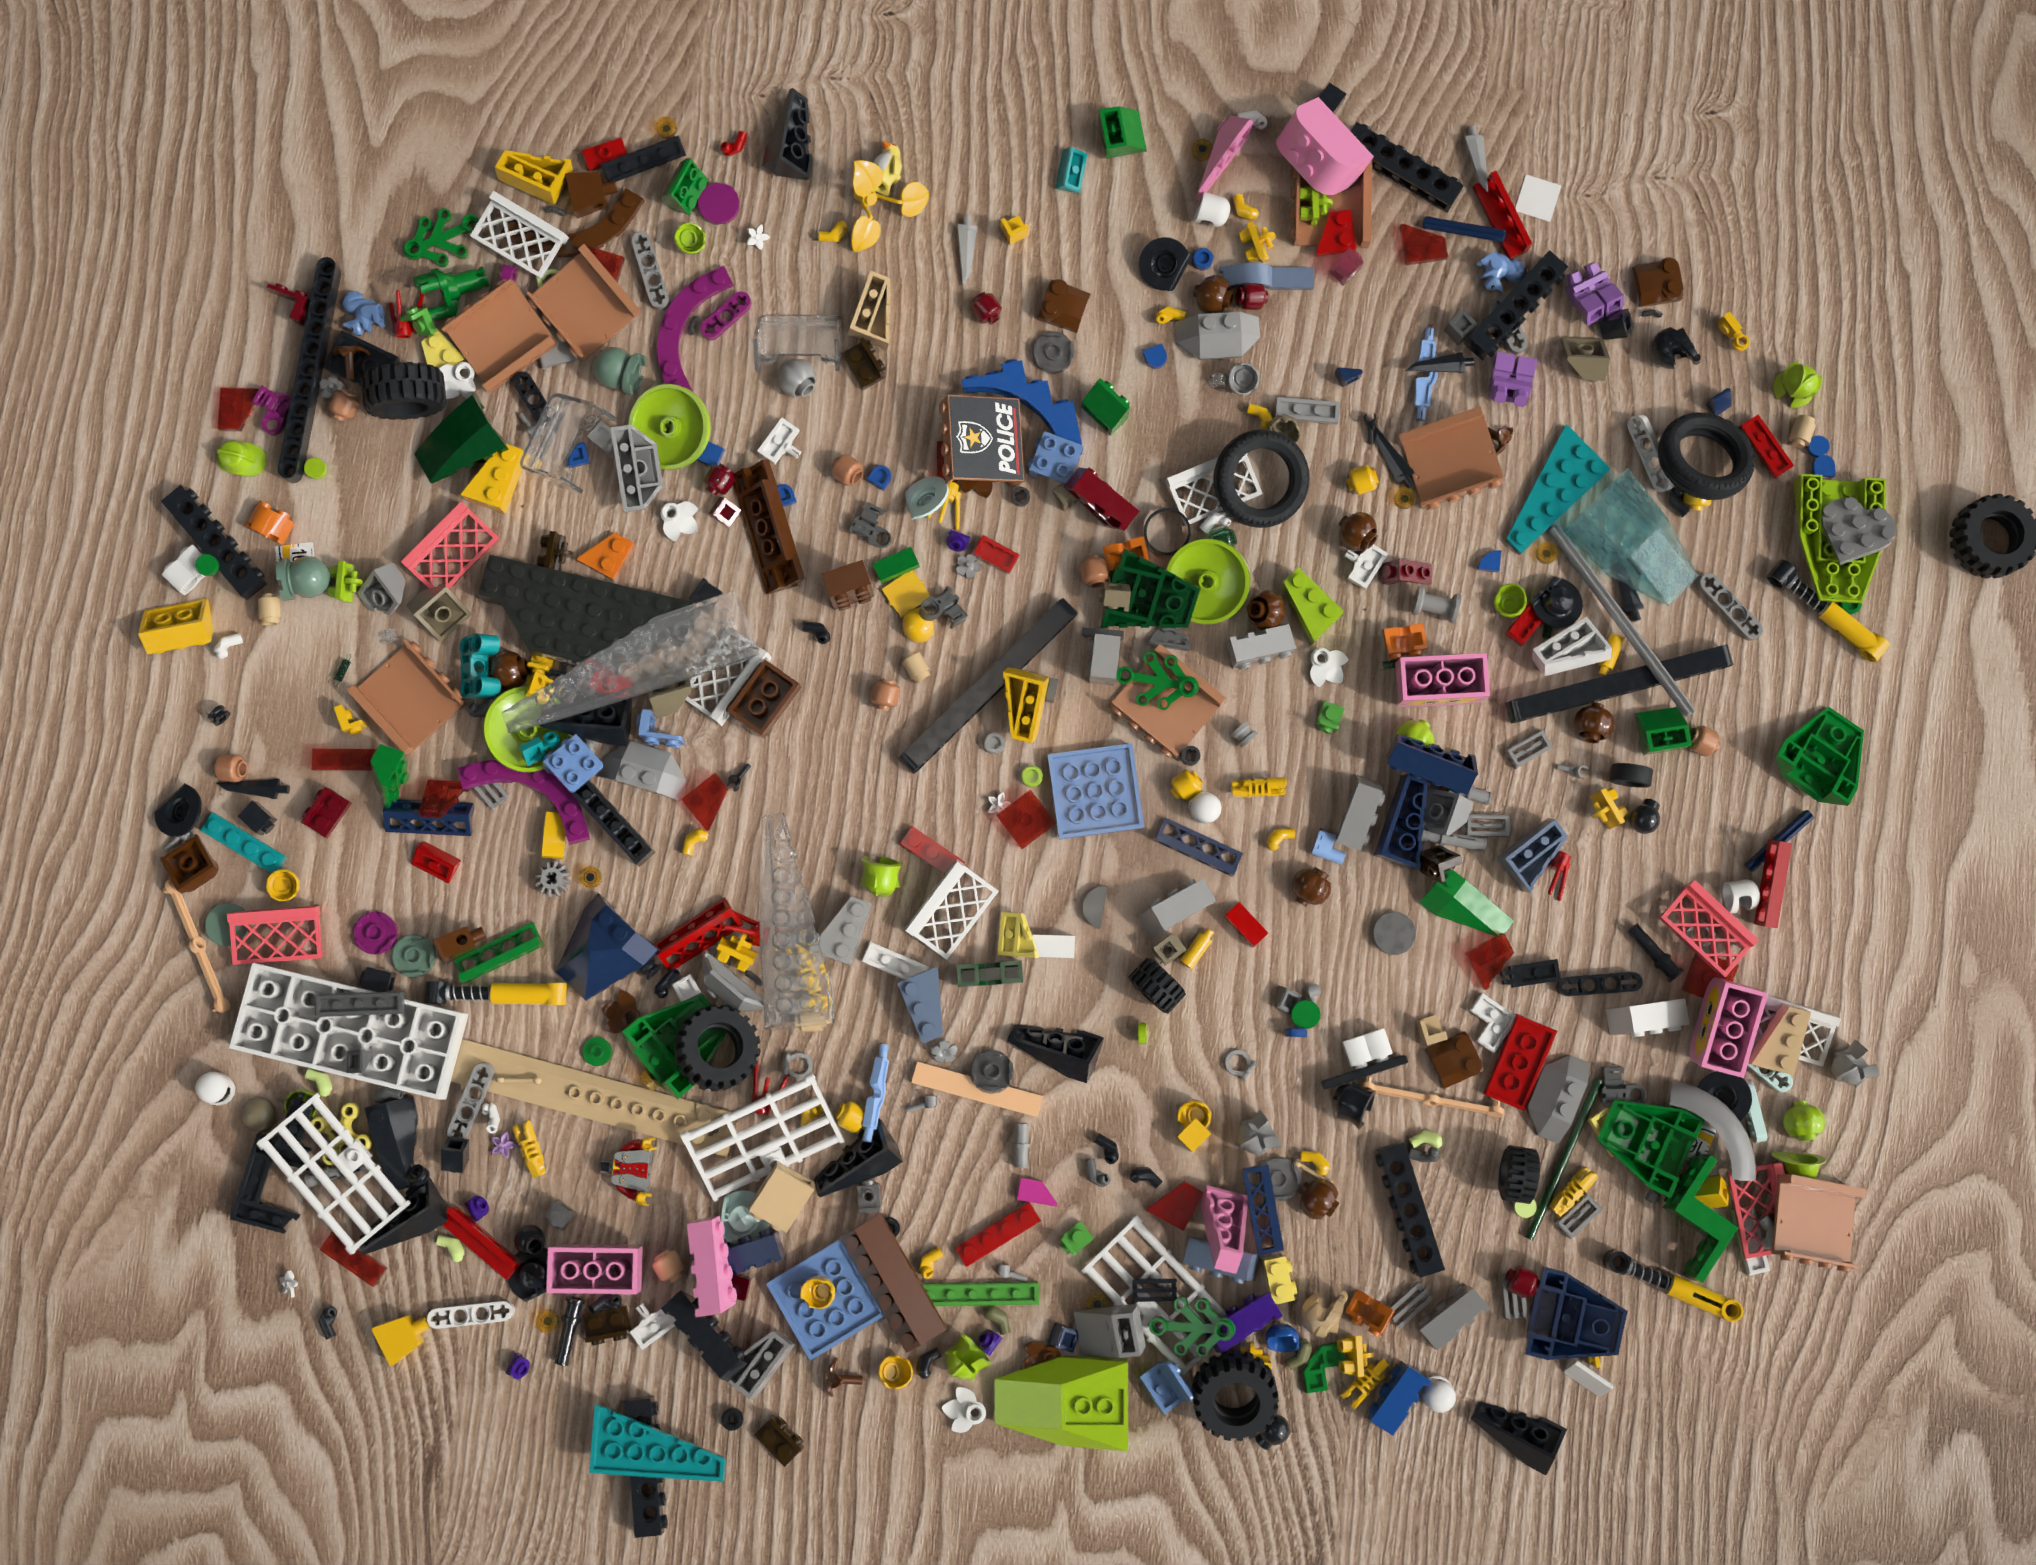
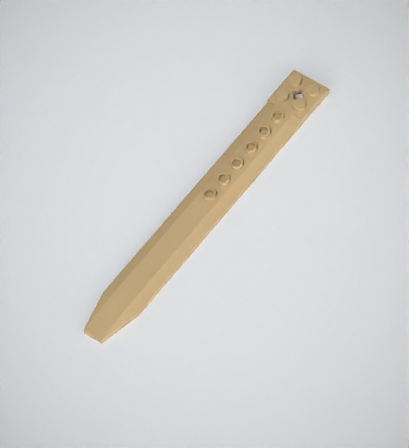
(591, 1096)

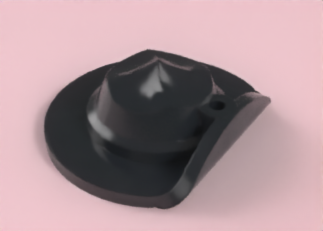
(1163, 263)
(1558, 603)
(179, 812)
(1730, 1090)
(531, 1276)

